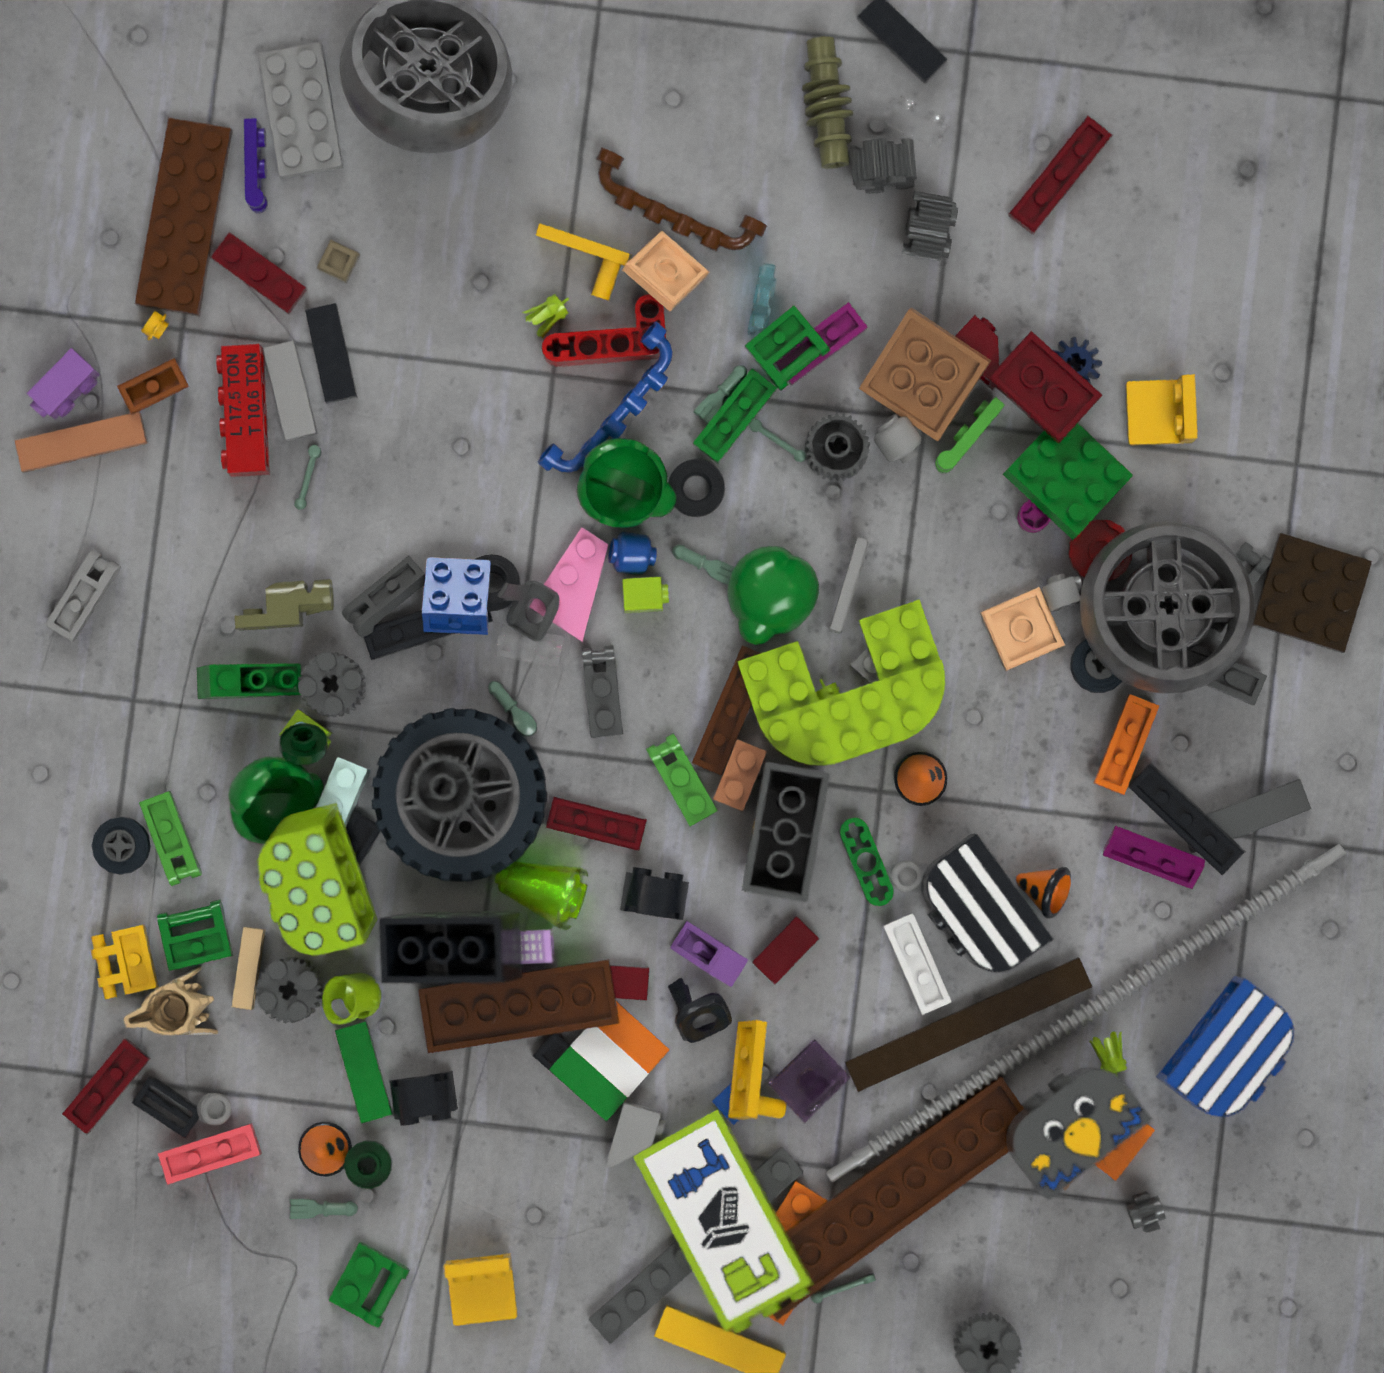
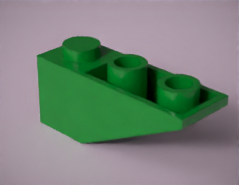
(248, 680)

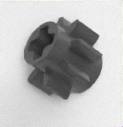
(1146, 1212)

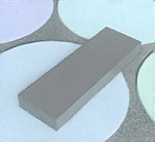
(290, 390)
(849, 585)

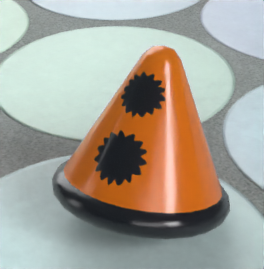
(920, 778)
(1047, 889)
(324, 1148)

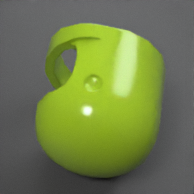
(359, 993)

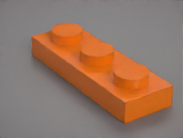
(1126, 744)

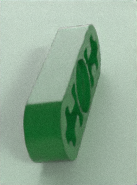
(882, 881)

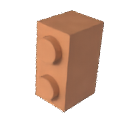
(740, 775)

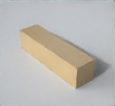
(248, 968)

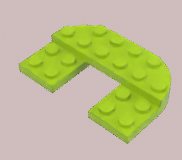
(859, 719)

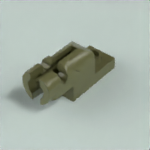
(286, 605)

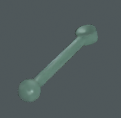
(756, 426)
(314, 452)
(818, 1296)

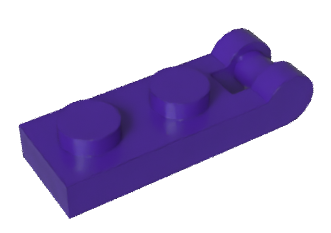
(254, 166)

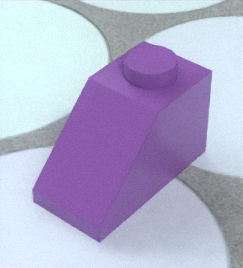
(709, 954)

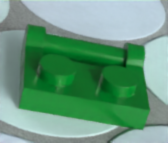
(779, 340)
(195, 946)
(359, 1279)

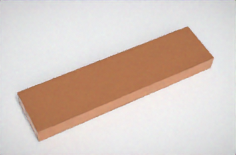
(80, 442)

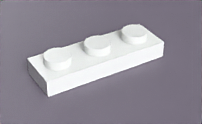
(917, 963)

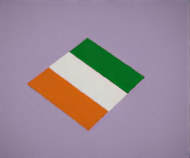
(609, 1062)

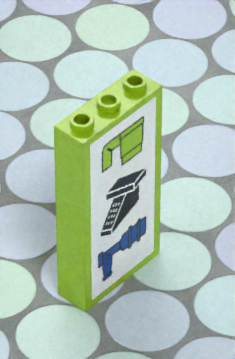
(724, 1222)

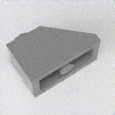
(634, 1132)

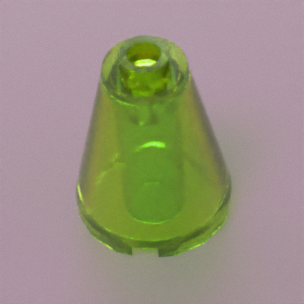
(545, 889)

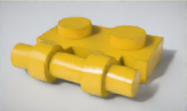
(133, 958)

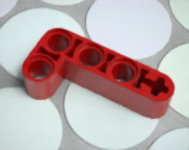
(604, 339)

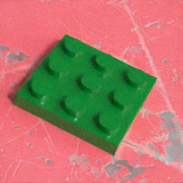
(1068, 478)

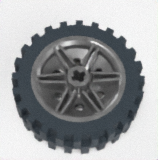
(495, 836)

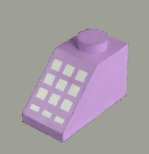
(537, 946)

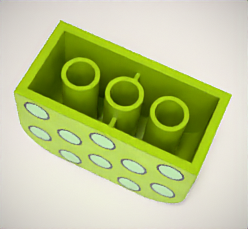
(316, 883)

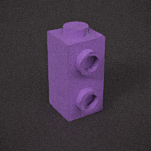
(63, 385)

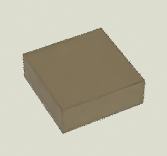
(338, 261)

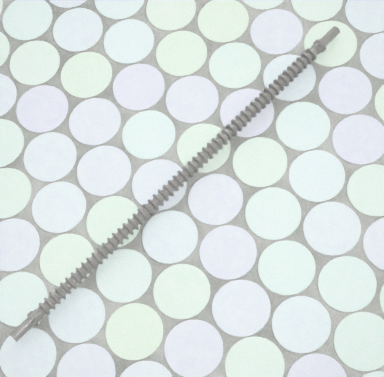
(1310, 869)

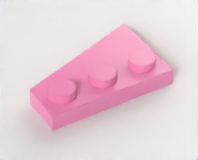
(576, 583)

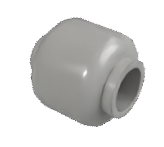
(897, 439)

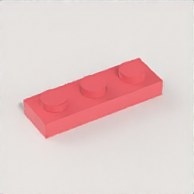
(209, 1153)

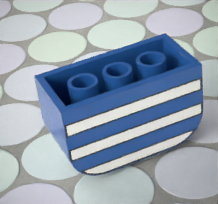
(1231, 1051)

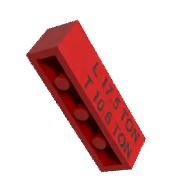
(244, 410)

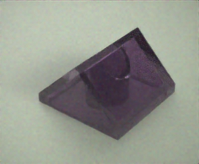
(809, 1081)

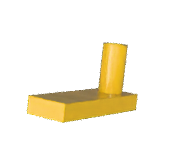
(611, 257)
(747, 1074)

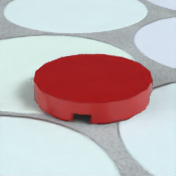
(1090, 542)

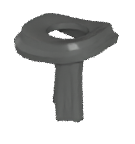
(521, 597)

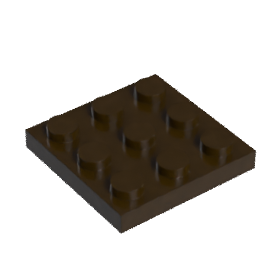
(1311, 593)

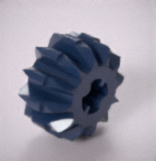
(1081, 356)

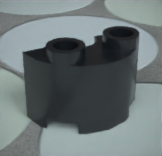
(654, 895)
(422, 1097)

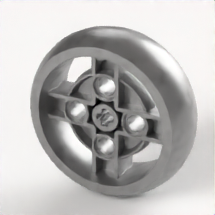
(435, 60)
(1170, 666)

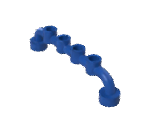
(632, 402)

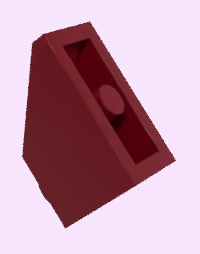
(981, 337)

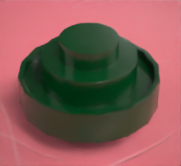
(303, 744)
(368, 1164)

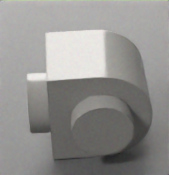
(1062, 592)

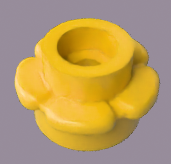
(155, 325)

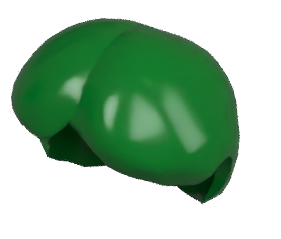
(624, 484)
(771, 593)
(268, 793)

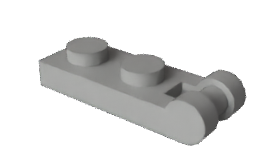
(82, 596)

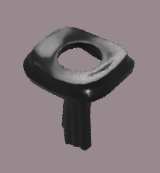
(690, 1010)

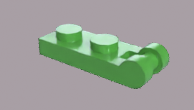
(967, 436)
(682, 781)
(170, 837)

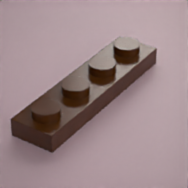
(725, 720)

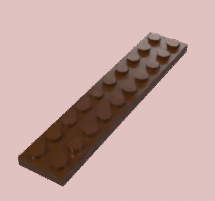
(903, 1186)

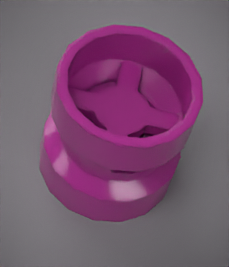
(1038, 518)

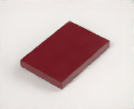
(1044, 387)

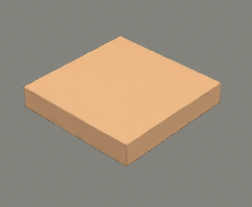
(665, 271)
(1022, 629)

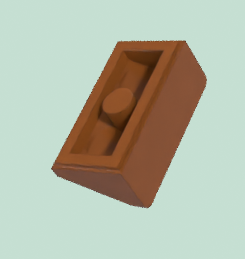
(153, 386)

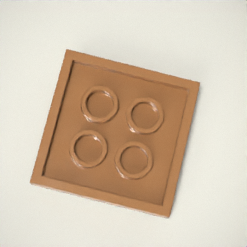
(924, 374)

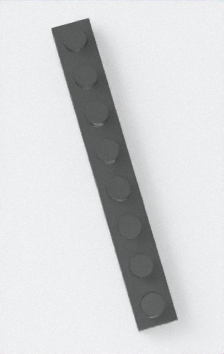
(672, 1264)

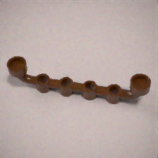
(657, 211)

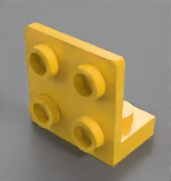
(1162, 411)
(481, 1289)

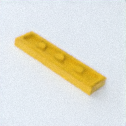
(716, 1344)

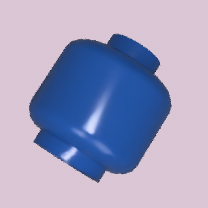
(631, 553)

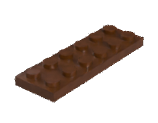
(183, 216)
(521, 1008)

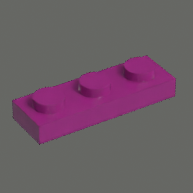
(835, 331)
(1153, 857)

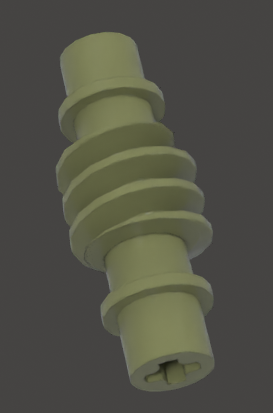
(825, 102)

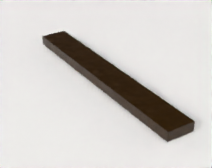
(968, 1024)

